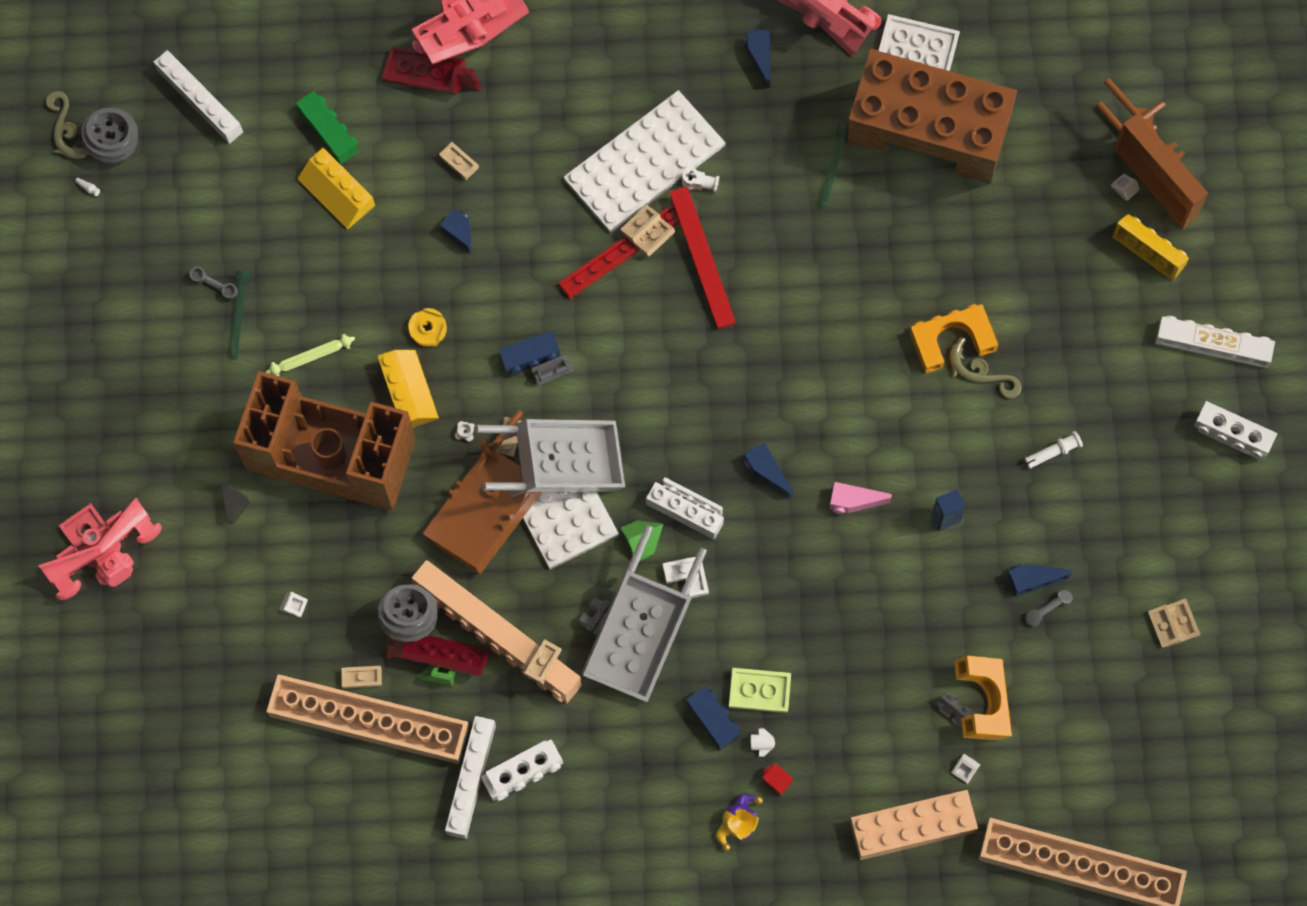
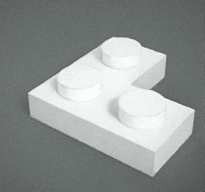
(679, 570)

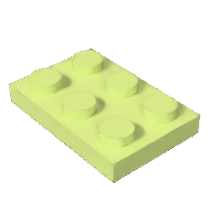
(760, 690)

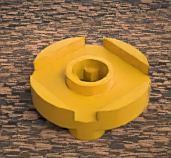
(421, 319)

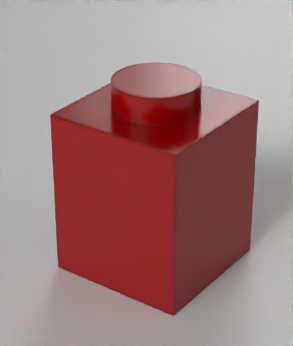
(776, 779)

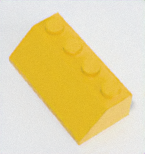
(335, 189)
(1150, 247)
(408, 385)

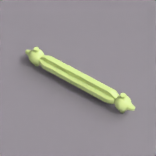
(310, 355)

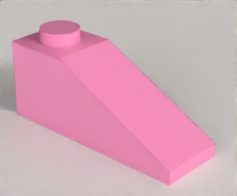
(853, 498)

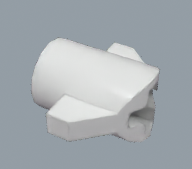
(763, 742)

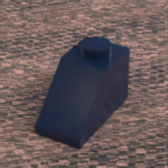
(457, 228)

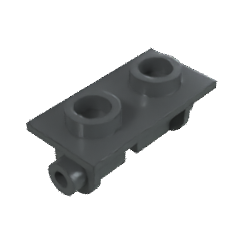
(552, 369)
(951, 705)

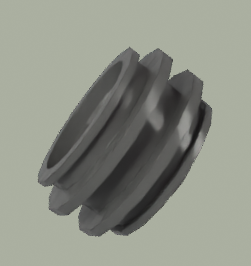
(110, 148)
(410, 623)

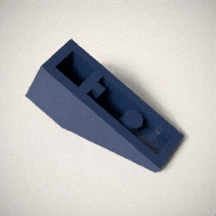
(759, 53)
(766, 469)
(1033, 577)

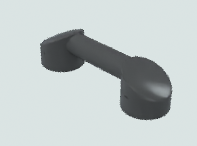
(199, 276)
(1034, 617)

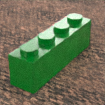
(327, 127)

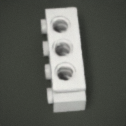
(1242, 427)
(685, 511)
(527, 760)

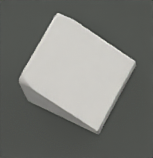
(1125, 186)
(293, 604)
(965, 768)

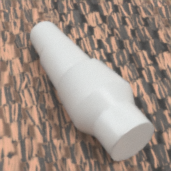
(88, 187)

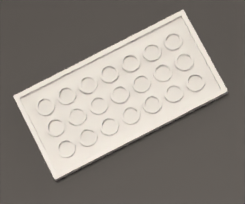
(644, 161)

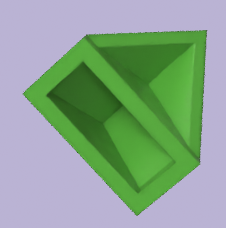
(633, 532)
(437, 675)

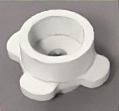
(460, 431)

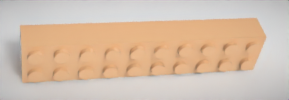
(493, 629)
(368, 719)
(1081, 865)

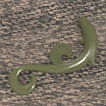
(60, 127)
(981, 377)

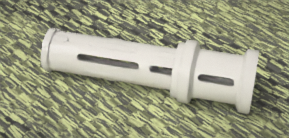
(1061, 446)

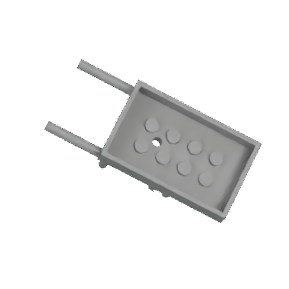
(563, 456)
(633, 650)

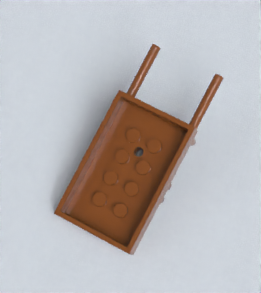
(1155, 162)
(476, 520)

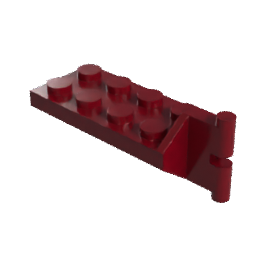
(416, 70)
(441, 653)

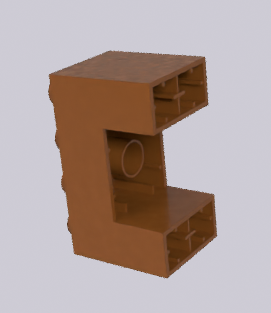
(931, 113)
(324, 443)

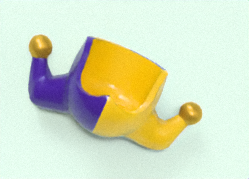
(738, 820)

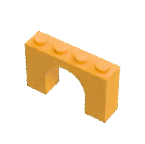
(971, 320)
(990, 676)

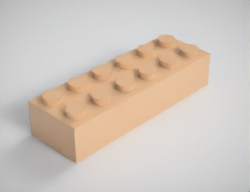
(913, 825)

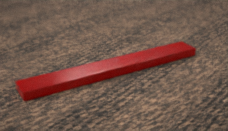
(702, 257)
(608, 260)

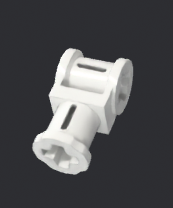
(699, 180)

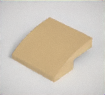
(647, 230)
(1174, 623)

